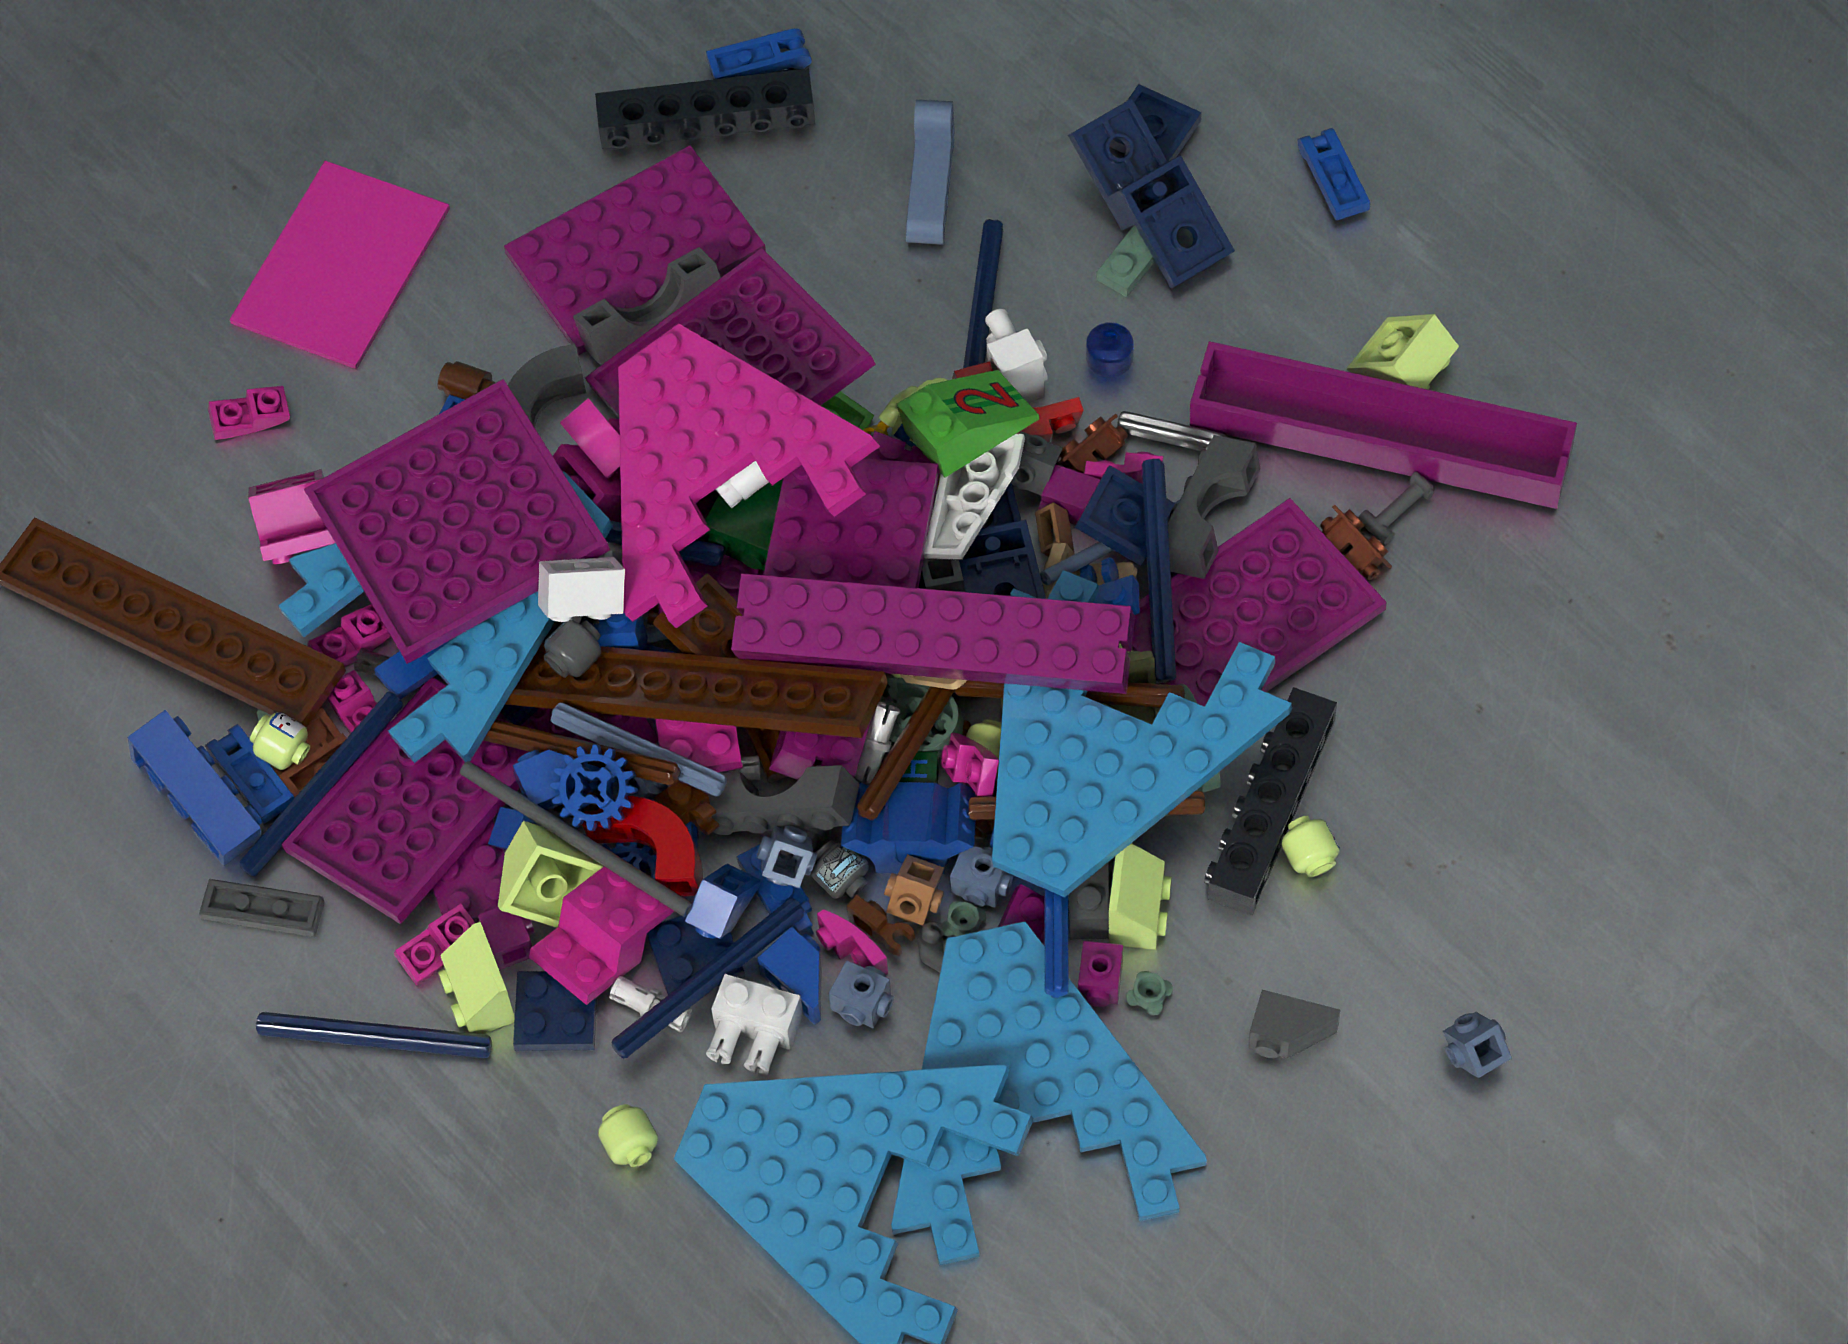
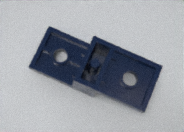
(1151, 193)
(1002, 554)

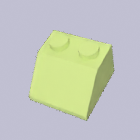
(1406, 351)
(540, 873)
(1137, 899)
(476, 983)

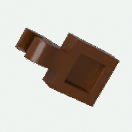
(689, 805)
(873, 922)

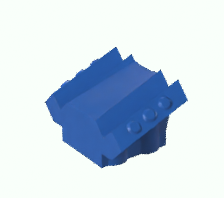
(915, 821)

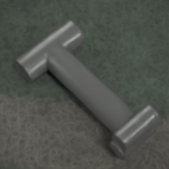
(1379, 525)

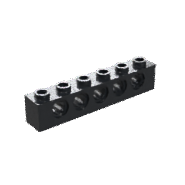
(690, 100)
(1243, 887)

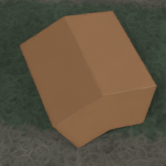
(1053, 517)

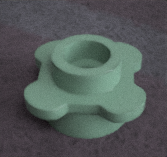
(959, 911)
(1149, 981)

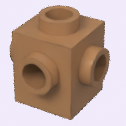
(914, 890)

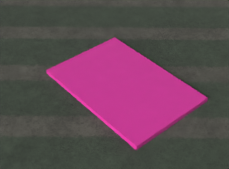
(340, 264)

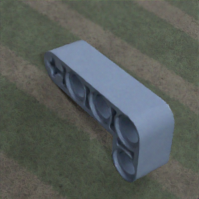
(930, 171)

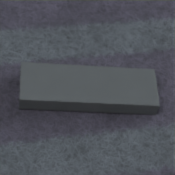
(261, 907)

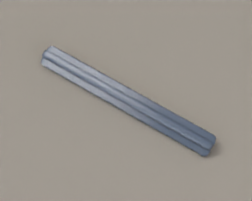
(612, 736)

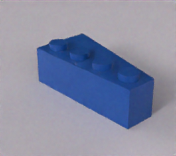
(194, 786)

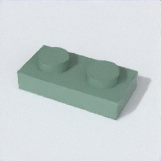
(1126, 264)

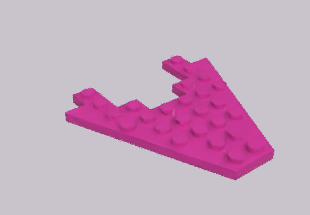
(688, 427)

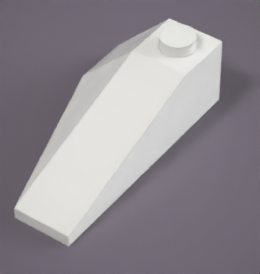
(969, 497)

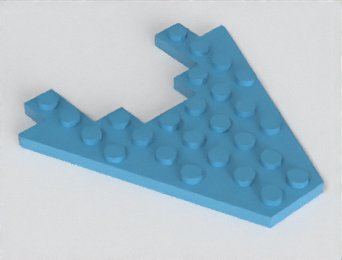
(476, 665)
(1092, 780)
(1060, 1064)
(806, 1160)

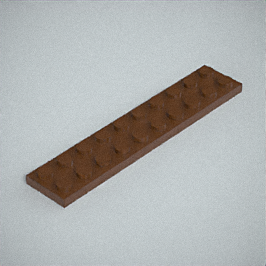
(169, 623)
(710, 691)

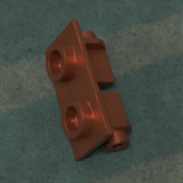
(1101, 438)
(1366, 552)

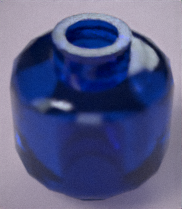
(1109, 349)

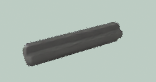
(1166, 431)

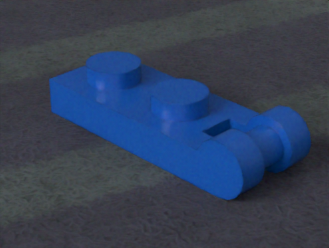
(760, 55)
(1334, 174)
(250, 774)

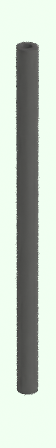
(576, 839)

